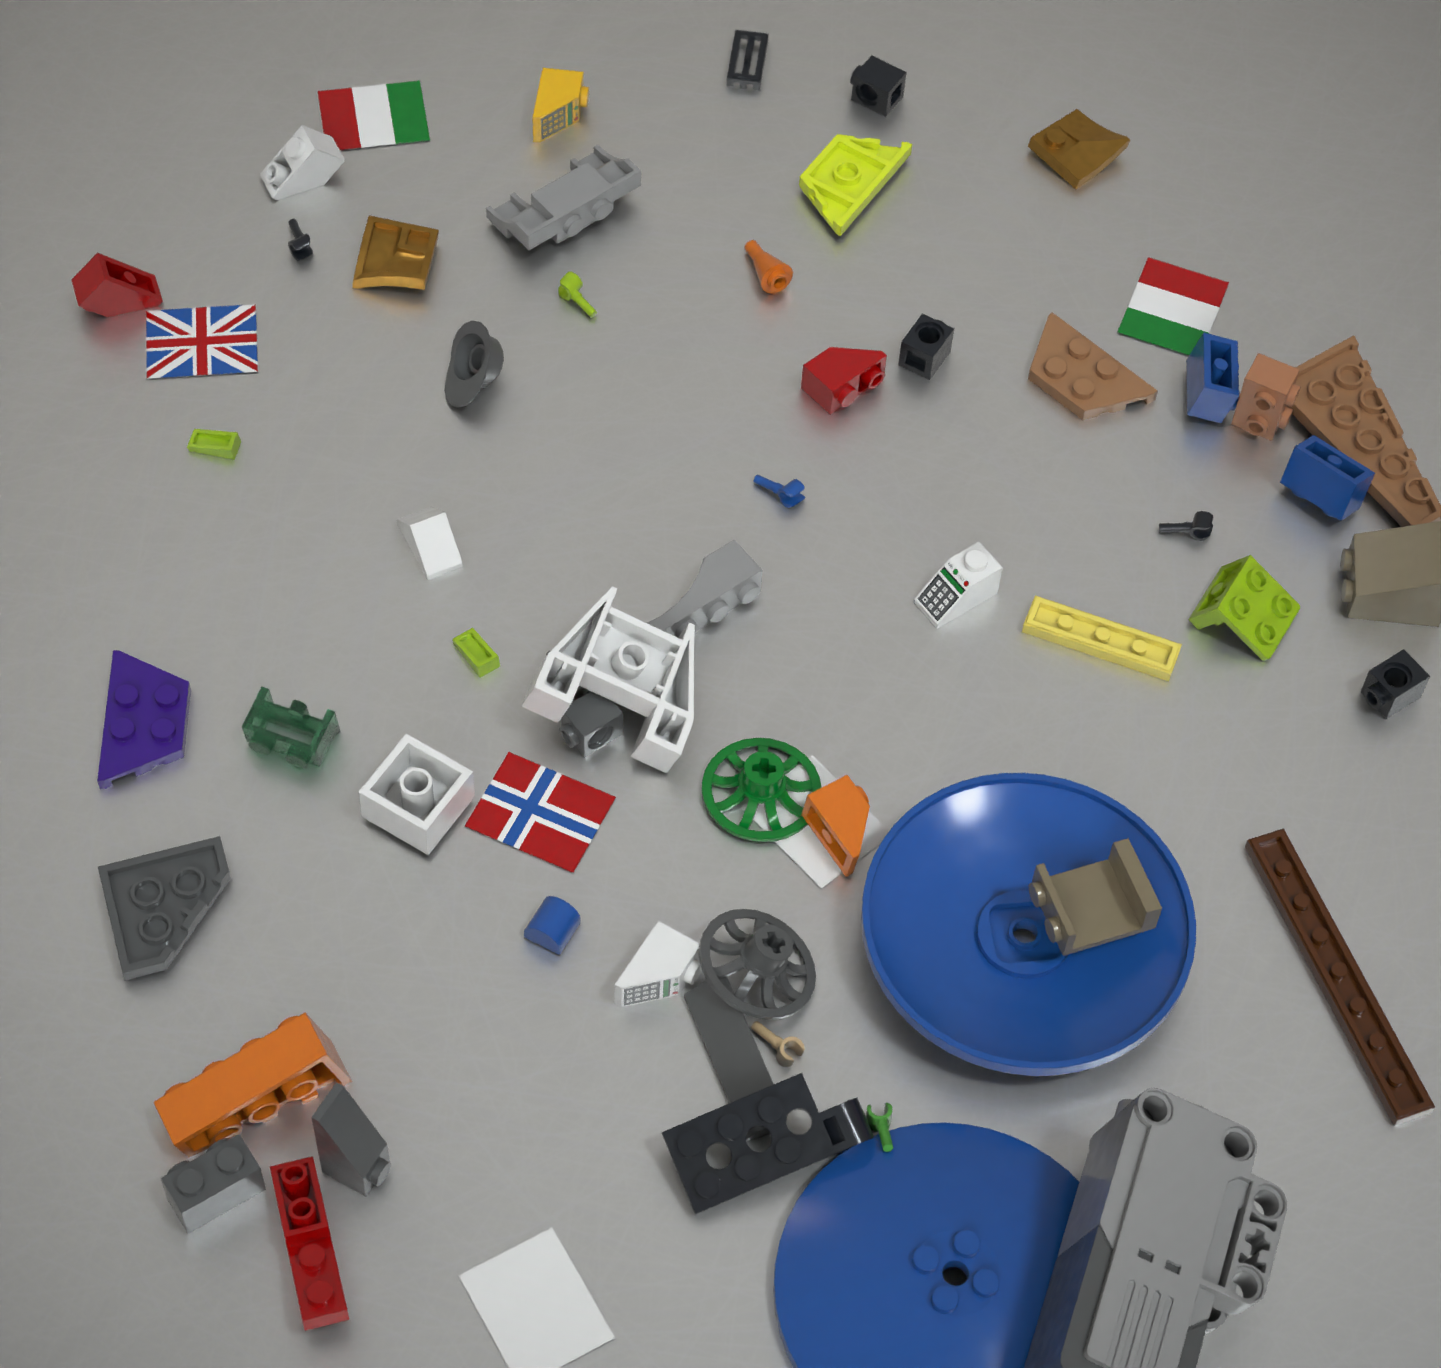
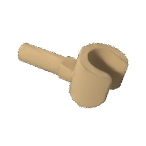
(779, 1044)

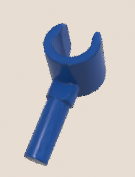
(788, 494)

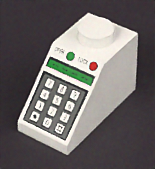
(960, 585)
(659, 968)

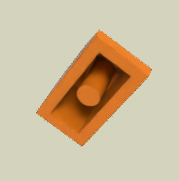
(839, 820)

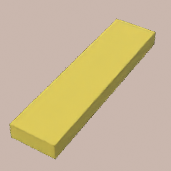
(1101, 638)

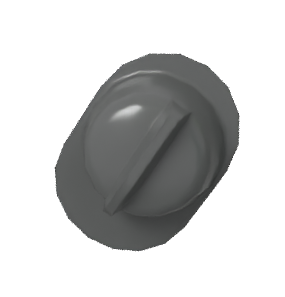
(473, 363)

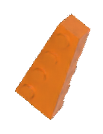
(251, 1085)

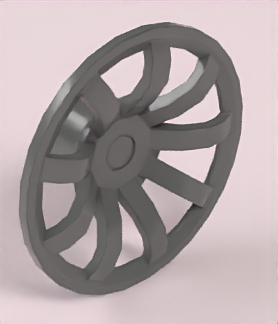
(764, 956)

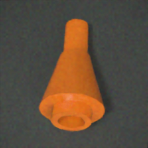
(772, 272)

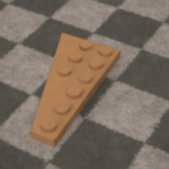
(1354, 417)

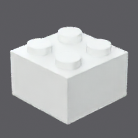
(417, 794)

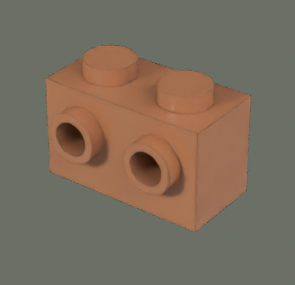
(1266, 397)

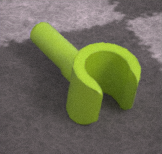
(568, 290)

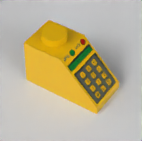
(558, 102)

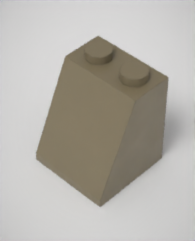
(1394, 575)

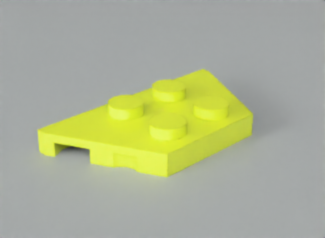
(849, 177)

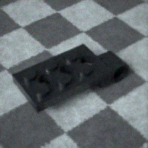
(829, 1135)

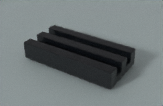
(745, 78)

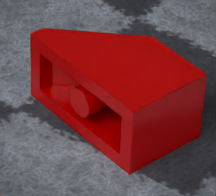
(114, 287)

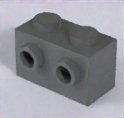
(213, 1182)

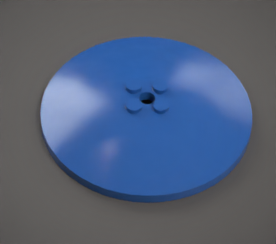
(957, 887)
(880, 1227)

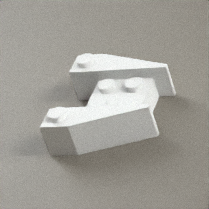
(629, 666)

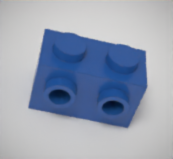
(1212, 378)
(1327, 478)

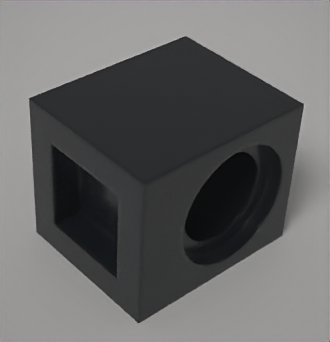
(878, 85)
(926, 346)
(1402, 673)

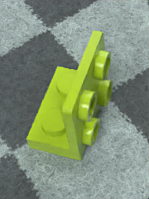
(1249, 605)

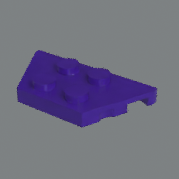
(142, 719)

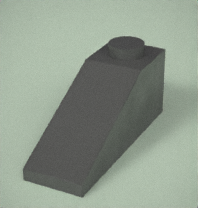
(349, 1143)

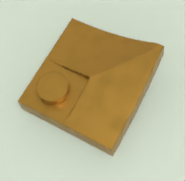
(1077, 147)
(394, 254)

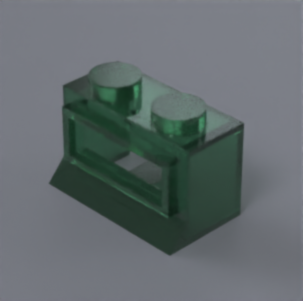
(294, 718)

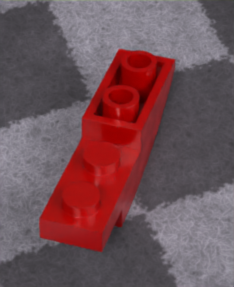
(309, 1243)

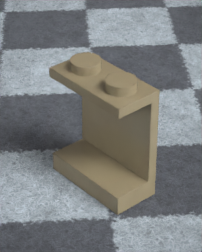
(1096, 901)

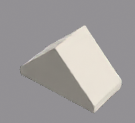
(431, 541)

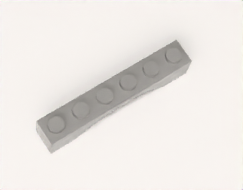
(723, 583)

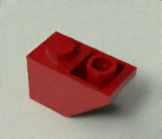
(842, 375)

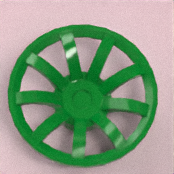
(762, 782)

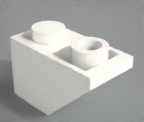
(302, 164)

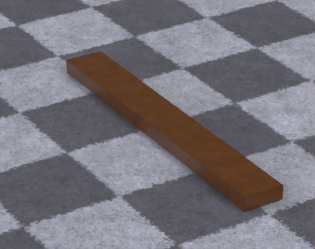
(1340, 978)

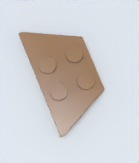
(1083, 374)

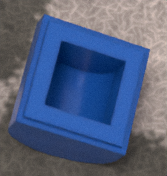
(553, 924)

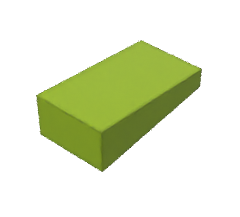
(215, 443)
(476, 652)

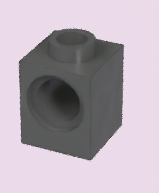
(591, 723)

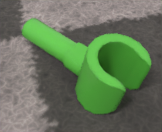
(881, 1125)

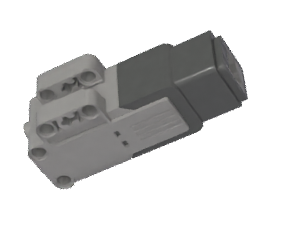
(1158, 1240)

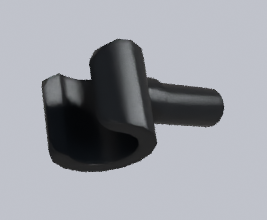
(299, 246)
(1199, 528)

